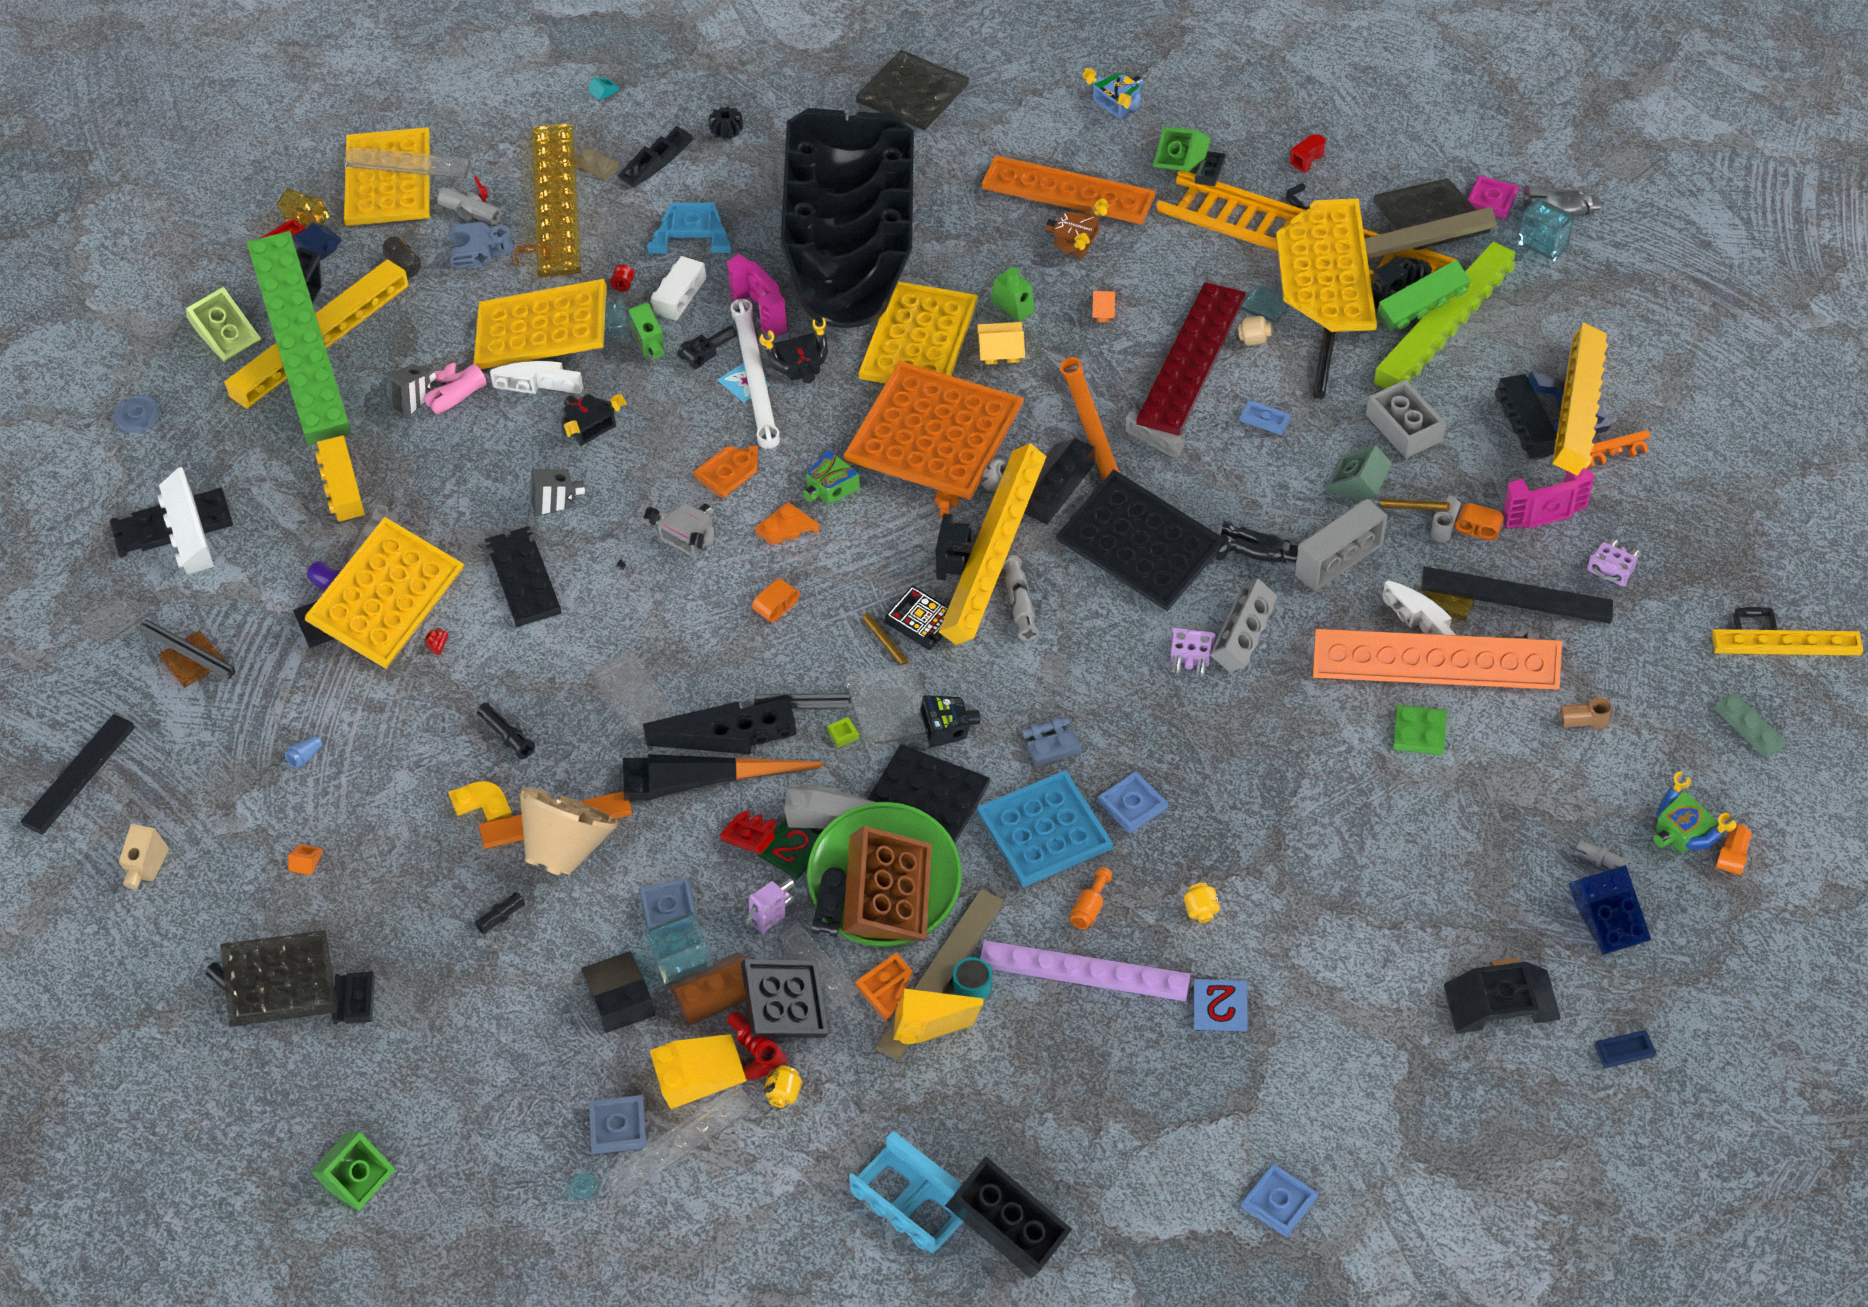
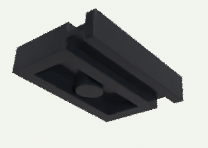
(354, 997)

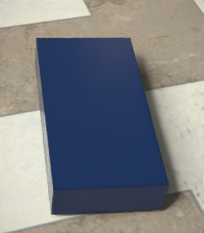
(1625, 1049)

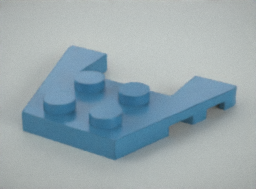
(690, 221)

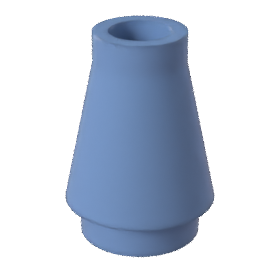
(302, 752)

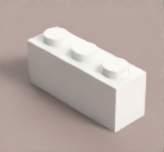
(678, 288)

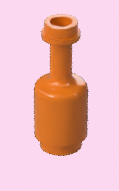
(1090, 901)

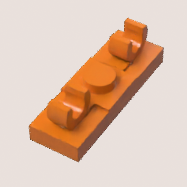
(1616, 446)

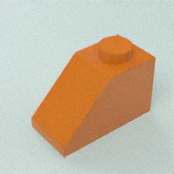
(1103, 305)

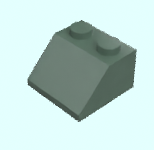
(1360, 474)

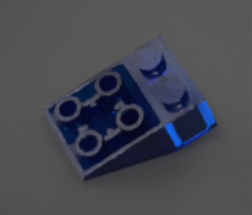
(1610, 909)

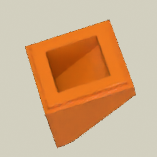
(304, 859)

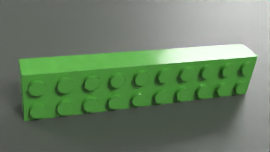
(298, 338)

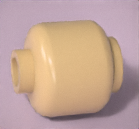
(1254, 330)

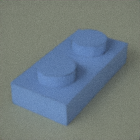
(1265, 417)

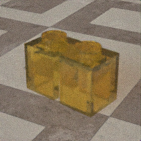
(302, 208)

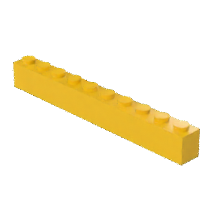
(334, 321)
(1580, 400)
(992, 544)

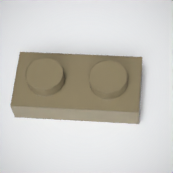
(596, 163)

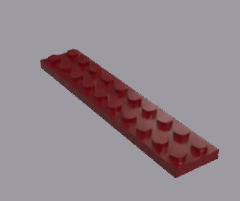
(1191, 359)

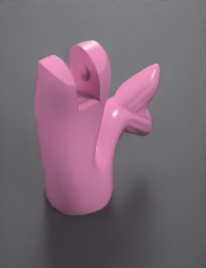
(457, 389)

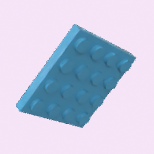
(1044, 828)

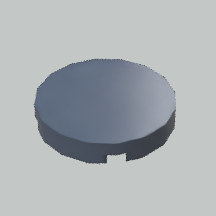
(137, 414)

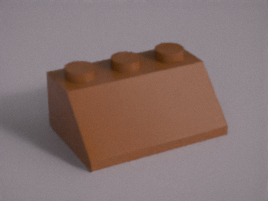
(710, 990)

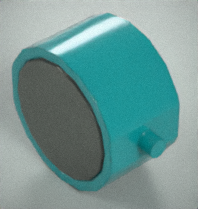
(972, 978)

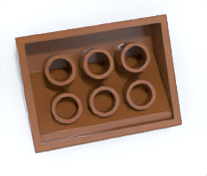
(887, 886)

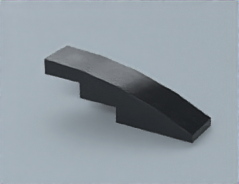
(656, 157)

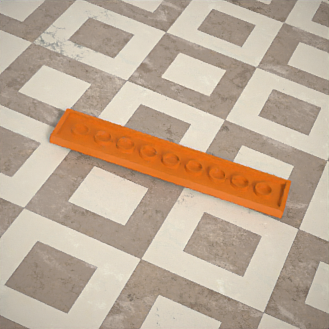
(1437, 658)

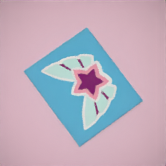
(737, 383)

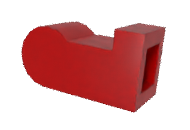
(1307, 151)

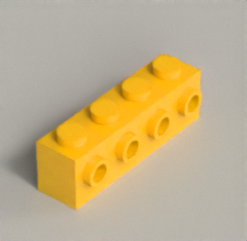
(340, 479)

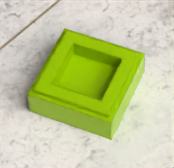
(842, 732)

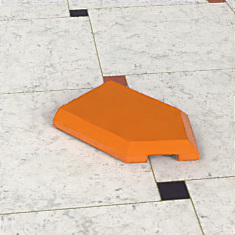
(728, 469)

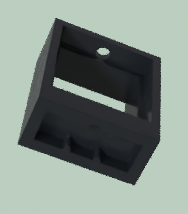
(311, 270)

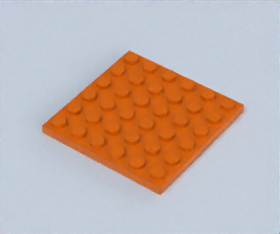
(934, 429)

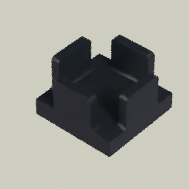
(949, 535)

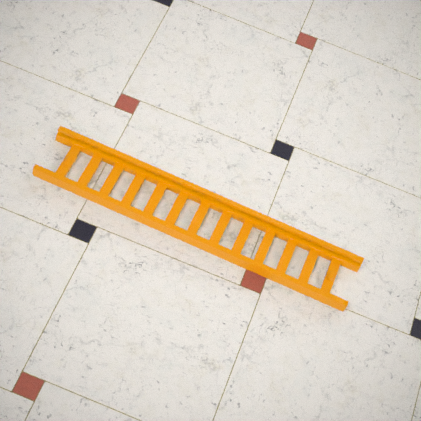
(1271, 207)

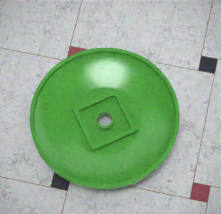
(945, 871)

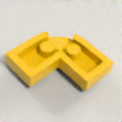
(481, 795)

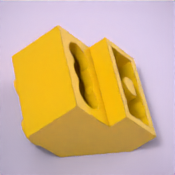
(1001, 342)

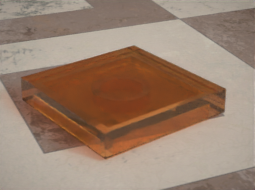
(185, 669)

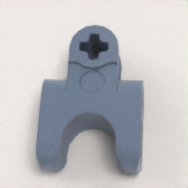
(479, 243)

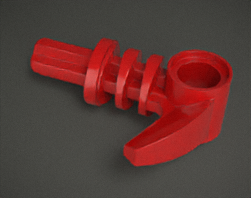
(758, 1046)

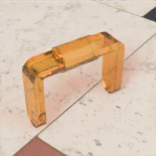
(524, 249)

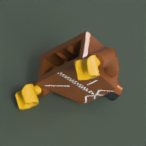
(1077, 230)

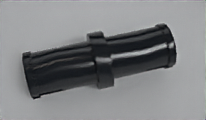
(499, 913)

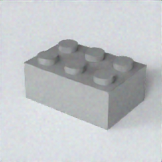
(1405, 419)

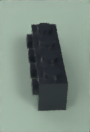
(1526, 415)

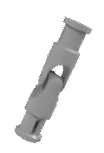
(1023, 608)

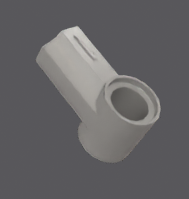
(1444, 520)

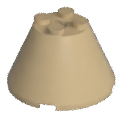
(560, 830)

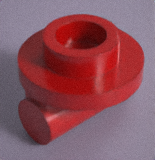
(436, 640)

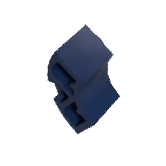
(317, 239)

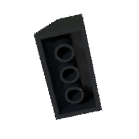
(1059, 477)

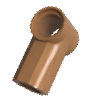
(1587, 714)

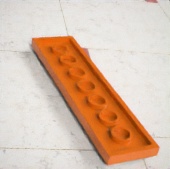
(1067, 189)

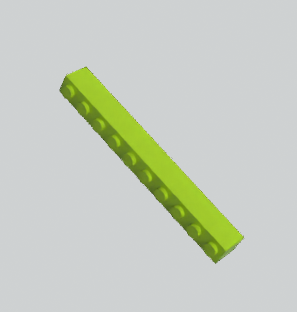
(1441, 323)

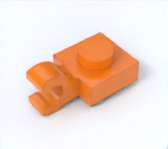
(945, 501)

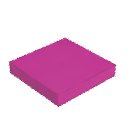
(1493, 194)

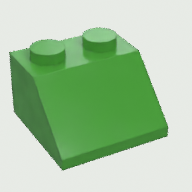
(1181, 149)
(353, 1169)

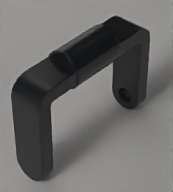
(1293, 200)
(1752, 612)

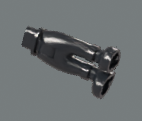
(1255, 545)

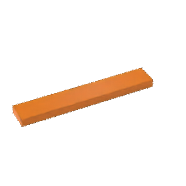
(511, 828)

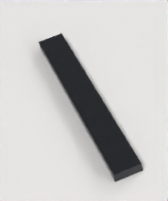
(1517, 594)

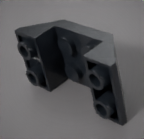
(1500, 994)

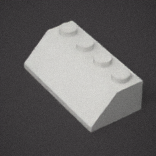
(185, 523)

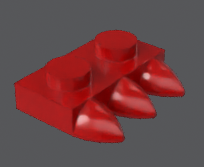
(748, 833)

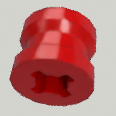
(622, 277)

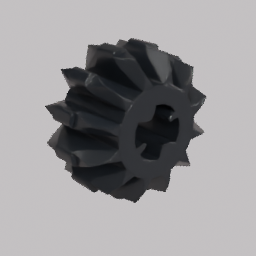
(725, 122)
(1416, 269)

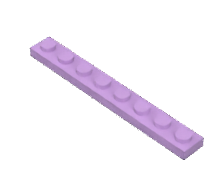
(1086, 970)

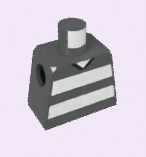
(408, 389)
(553, 490)

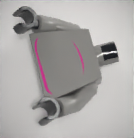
(684, 527)

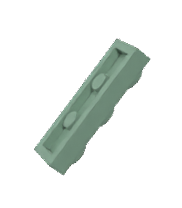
(1750, 725)

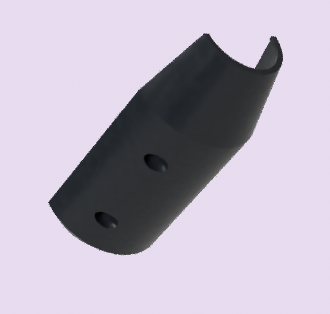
(837, 252)

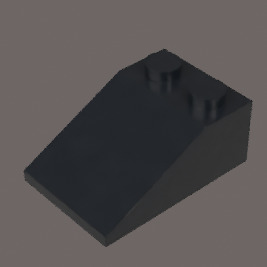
(618, 991)

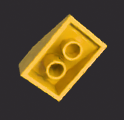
(931, 1015)
(696, 1068)

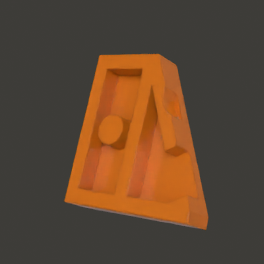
(786, 525)
(885, 985)

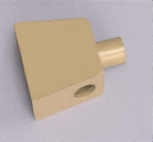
(142, 855)

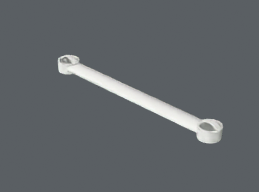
(755, 374)

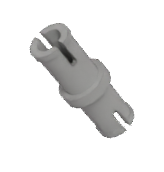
(1600, 855)

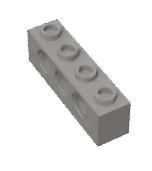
(1244, 625)

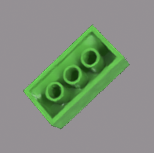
(1423, 296)

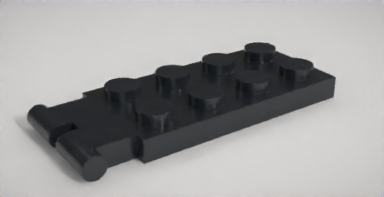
(148, 529)
(523, 577)

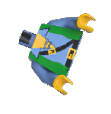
(1115, 93)

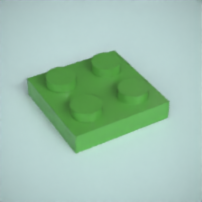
(1420, 729)

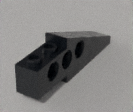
(724, 727)

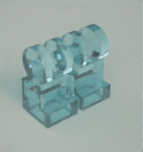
(616, 318)

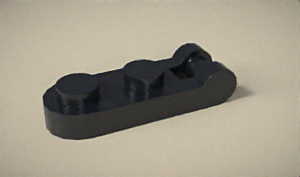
(830, 902)

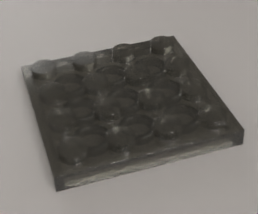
(912, 89)
(1425, 204)
(278, 978)

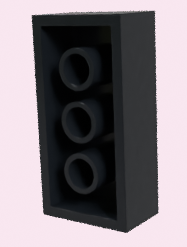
(1008, 1217)

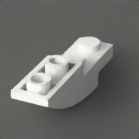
(530, 376)
(1416, 609)

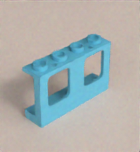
(926, 1182)

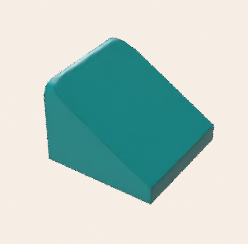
(602, 88)

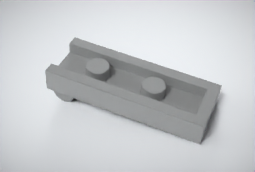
(1163, 441)

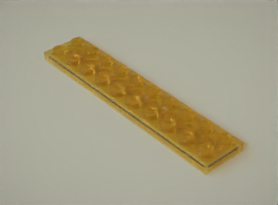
(556, 200)

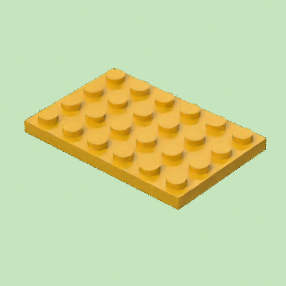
(387, 195)
(540, 324)
(921, 329)
(384, 592)

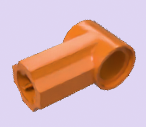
(1733, 853)

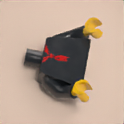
(798, 356)
(589, 416)

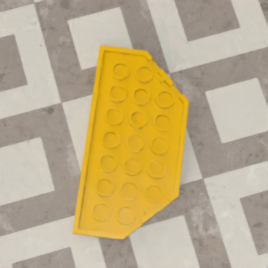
(1327, 266)

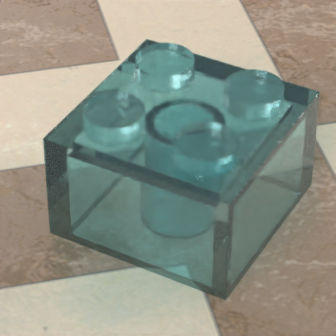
(1546, 229)
(678, 947)

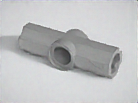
(469, 206)

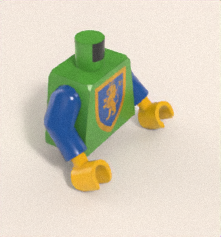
(1686, 822)

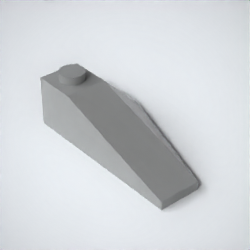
(817, 805)

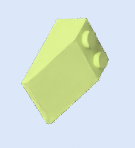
(222, 324)

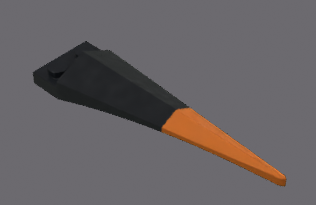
(671, 774)

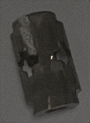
(402, 255)

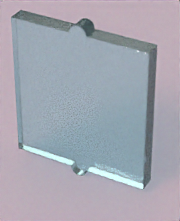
(1266, 303)

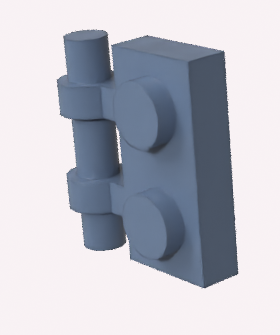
(1053, 747)

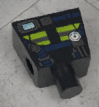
(946, 719)

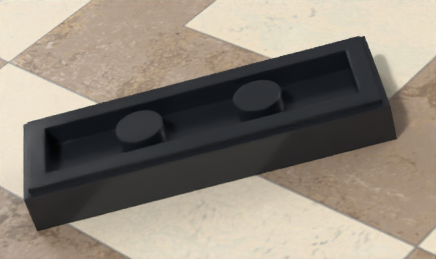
(1210, 168)

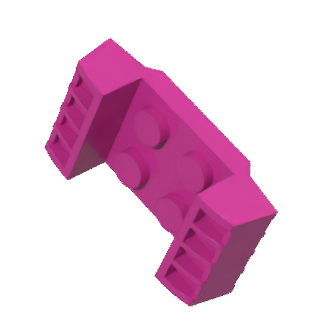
(750, 280)
(1546, 504)

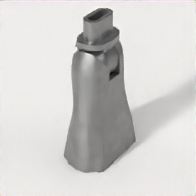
(1570, 200)

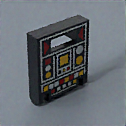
(920, 620)

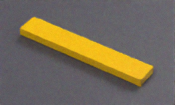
(1786, 642)

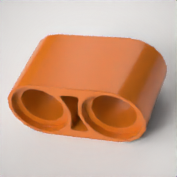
(1479, 521)
(776, 600)

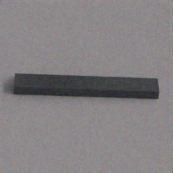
(77, 774)

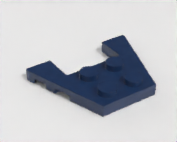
(1546, 384)

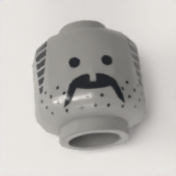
(992, 474)

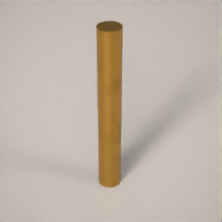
(1415, 504)
(885, 639)

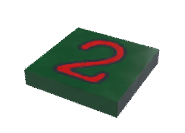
(790, 849)

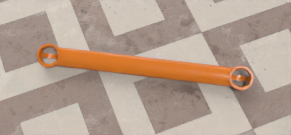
(1088, 415)

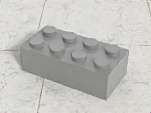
(1340, 544)

